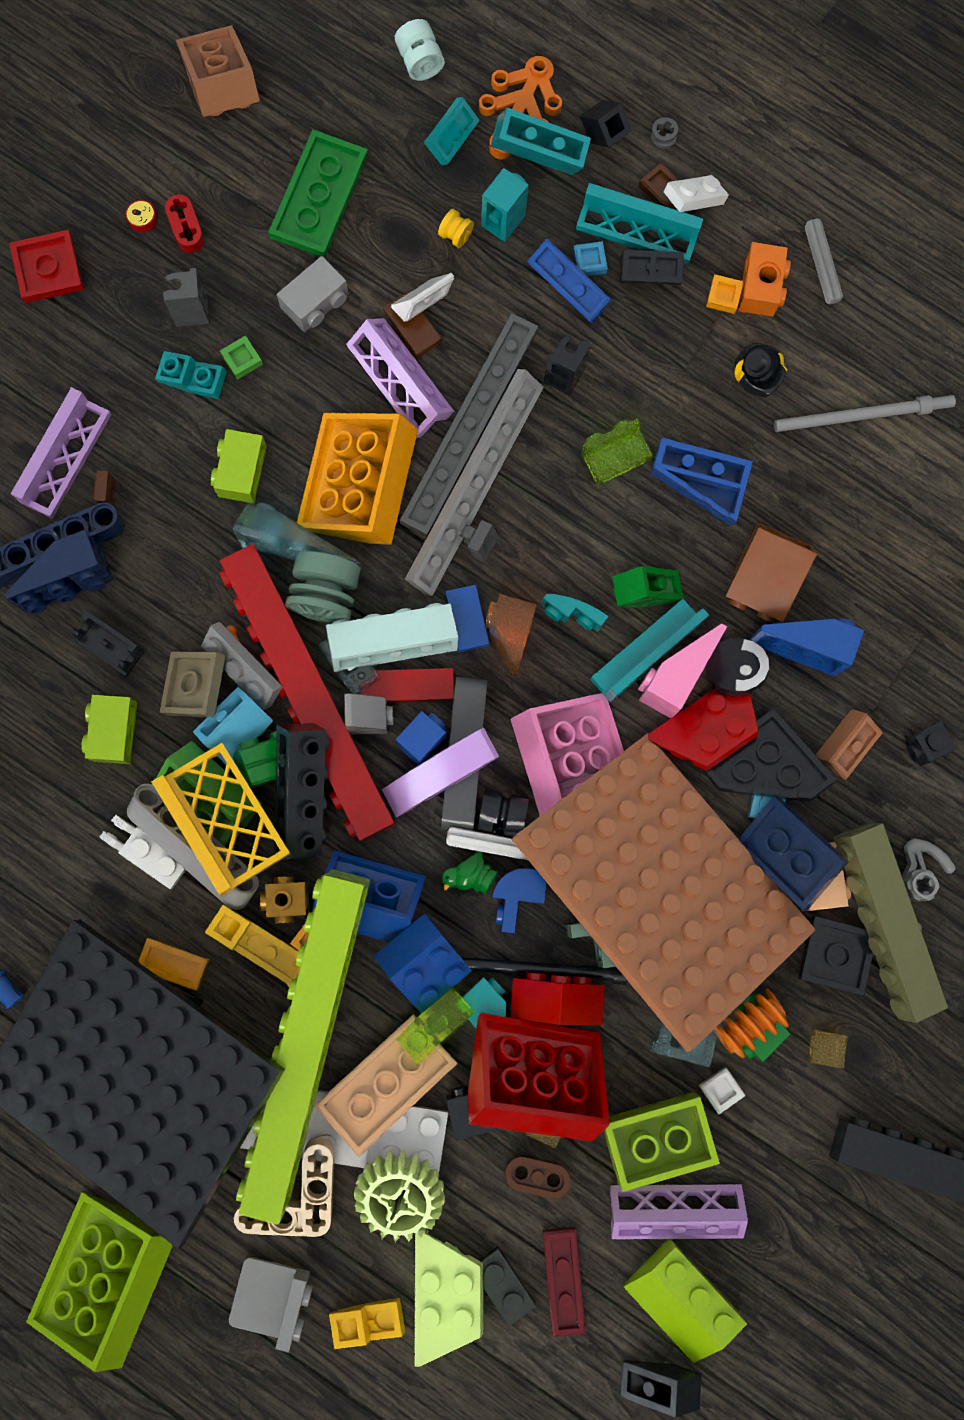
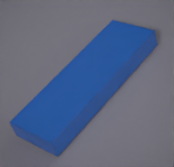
(569, 280)

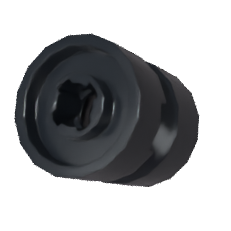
(503, 813)

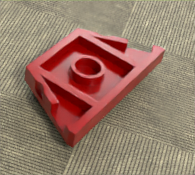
(708, 729)

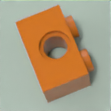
(766, 262)

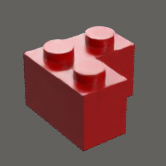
(557, 1000)

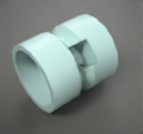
(419, 49)

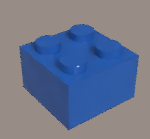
(422, 963)

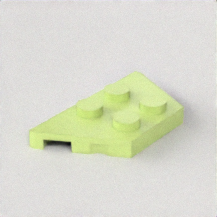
(445, 1298)

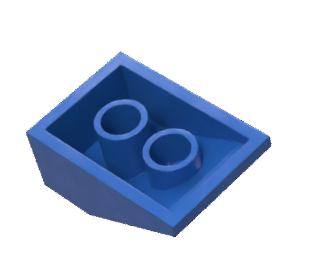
(818, 644)

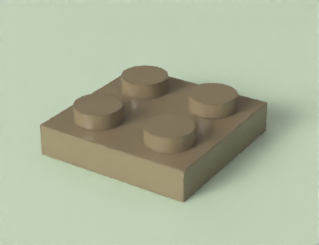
(192, 684)

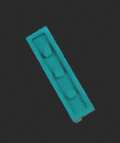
(638, 213)
(647, 649)

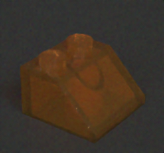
(509, 629)

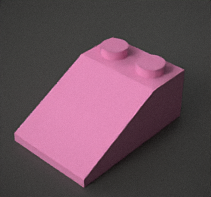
(675, 678)

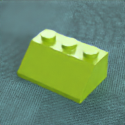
(684, 1303)

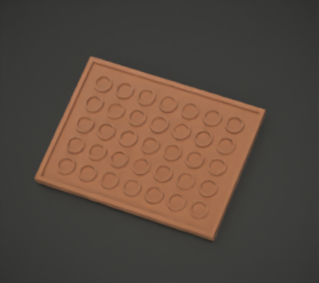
(665, 890)

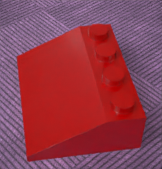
(537, 1079)

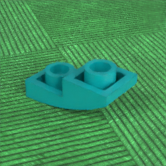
(191, 376)
(563, 607)

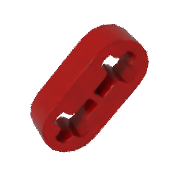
(178, 225)

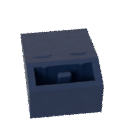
(61, 573)

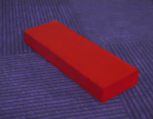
(413, 685)

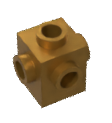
(297, 899)

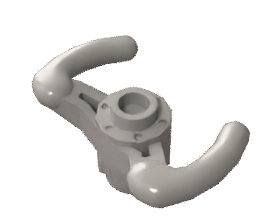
(919, 881)

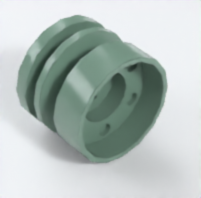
(323, 586)

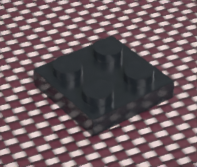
(837, 956)

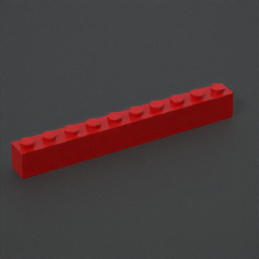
(305, 690)

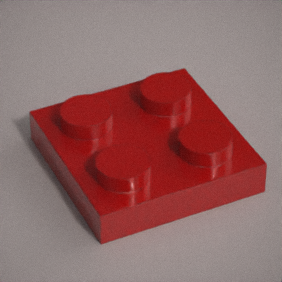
(46, 266)

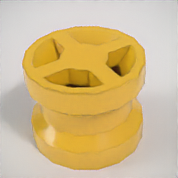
(455, 228)

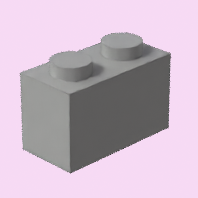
(313, 294)

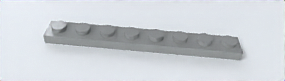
(474, 482)

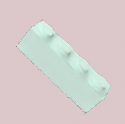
(392, 636)

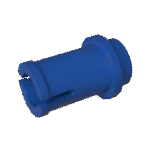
(8, 992)

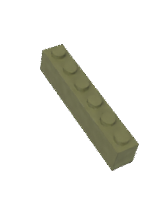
(890, 923)

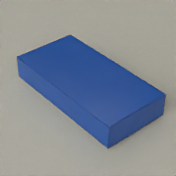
(468, 618)

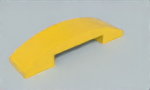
(254, 943)

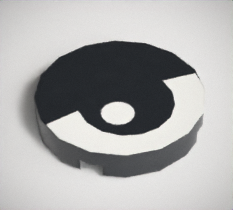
(737, 667)

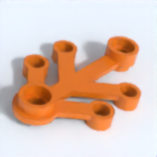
(524, 98)

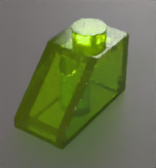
(435, 1026)

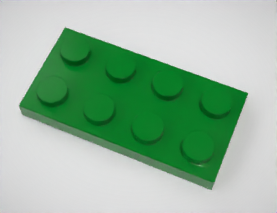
(318, 193)

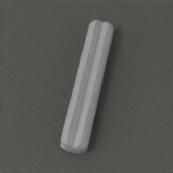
(823, 261)

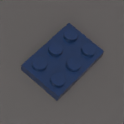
(792, 853)

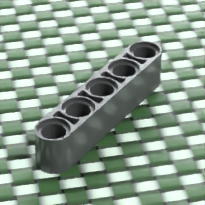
(466, 719)

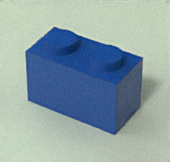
(422, 737)

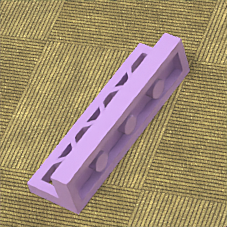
(405, 368)
(51, 448)
(681, 1222)

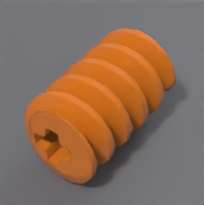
(751, 1024)

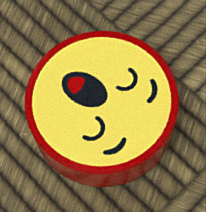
(141, 216)

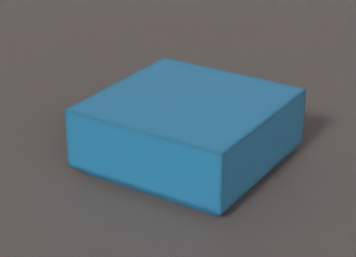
(590, 258)

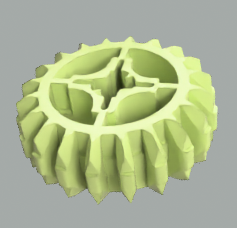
(385, 1182)

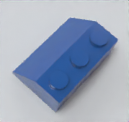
(390, 896)

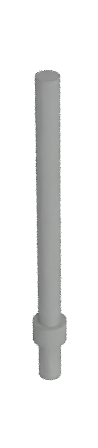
(920, 406)

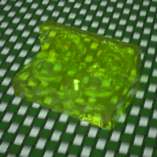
(616, 451)

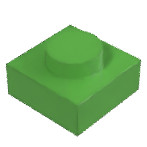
(241, 357)

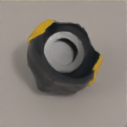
(760, 369)

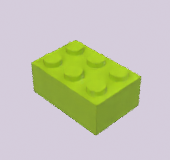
(660, 1141)

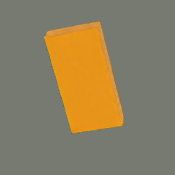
(173, 964)

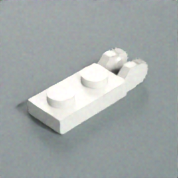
(145, 853)

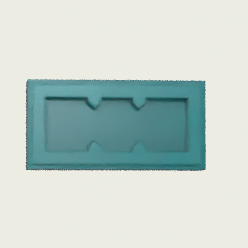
(451, 131)

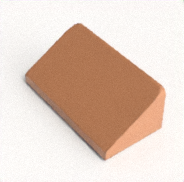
(849, 743)

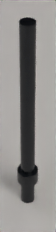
(519, 967)

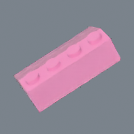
(565, 745)

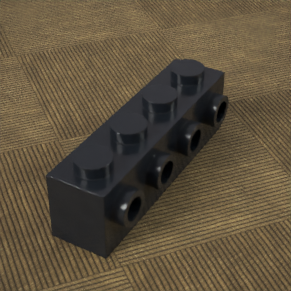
(300, 788)

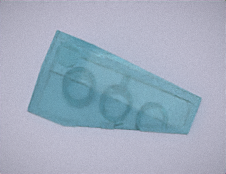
(280, 535)

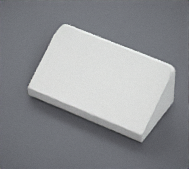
(423, 297)

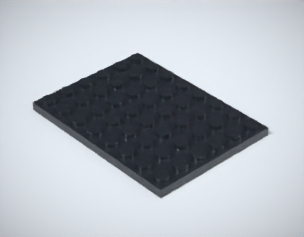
(132, 1081)

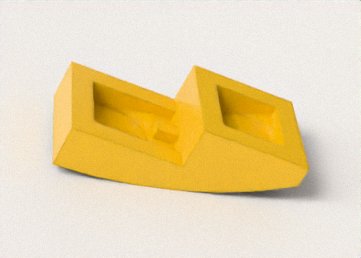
(367, 1322)

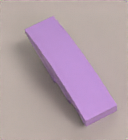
(440, 772)

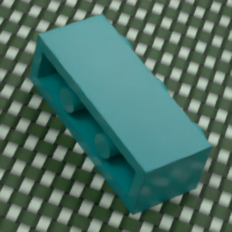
(540, 141)

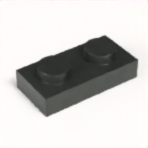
(505, 1287)

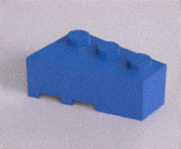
(704, 477)

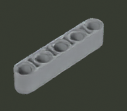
(153, 818)

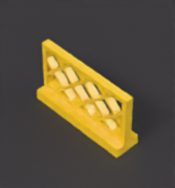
(196, 835)

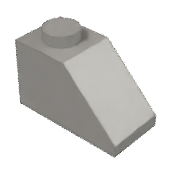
(367, 714)

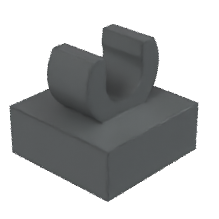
(480, 540)

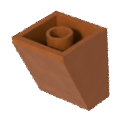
(770, 572)

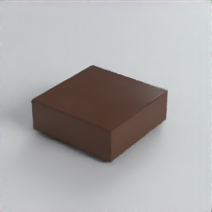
(104, 487)

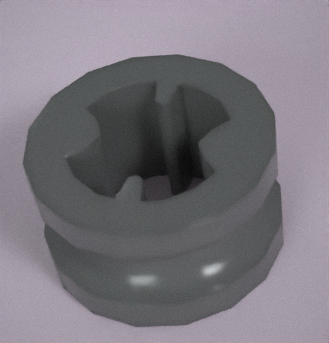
(670, 138)

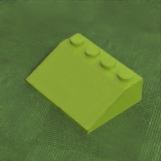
(99, 1283)

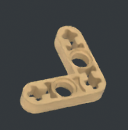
(302, 1210)

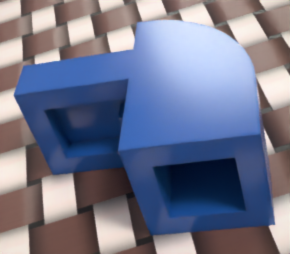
(516, 886)

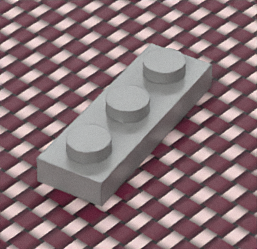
(242, 666)

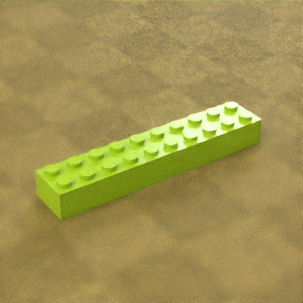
(304, 1045)

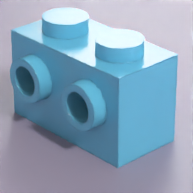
(234, 722)

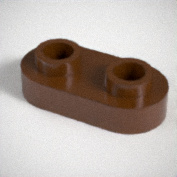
(536, 1178)

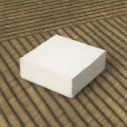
(721, 1090)

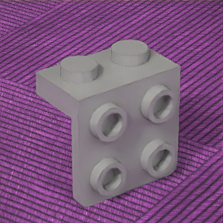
(271, 1300)

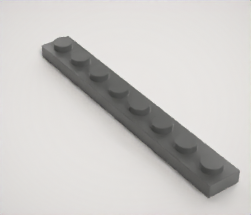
(469, 425)

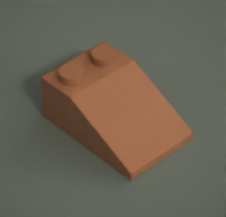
(218, 71)

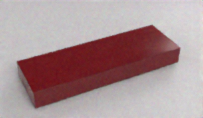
(564, 1282)

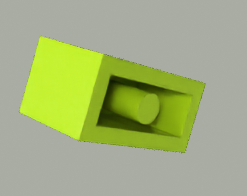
(239, 466)
(110, 729)

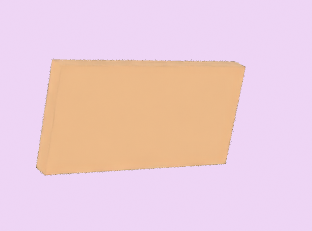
(381, 1091)

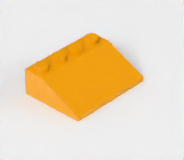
(358, 476)

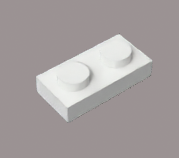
(696, 193)

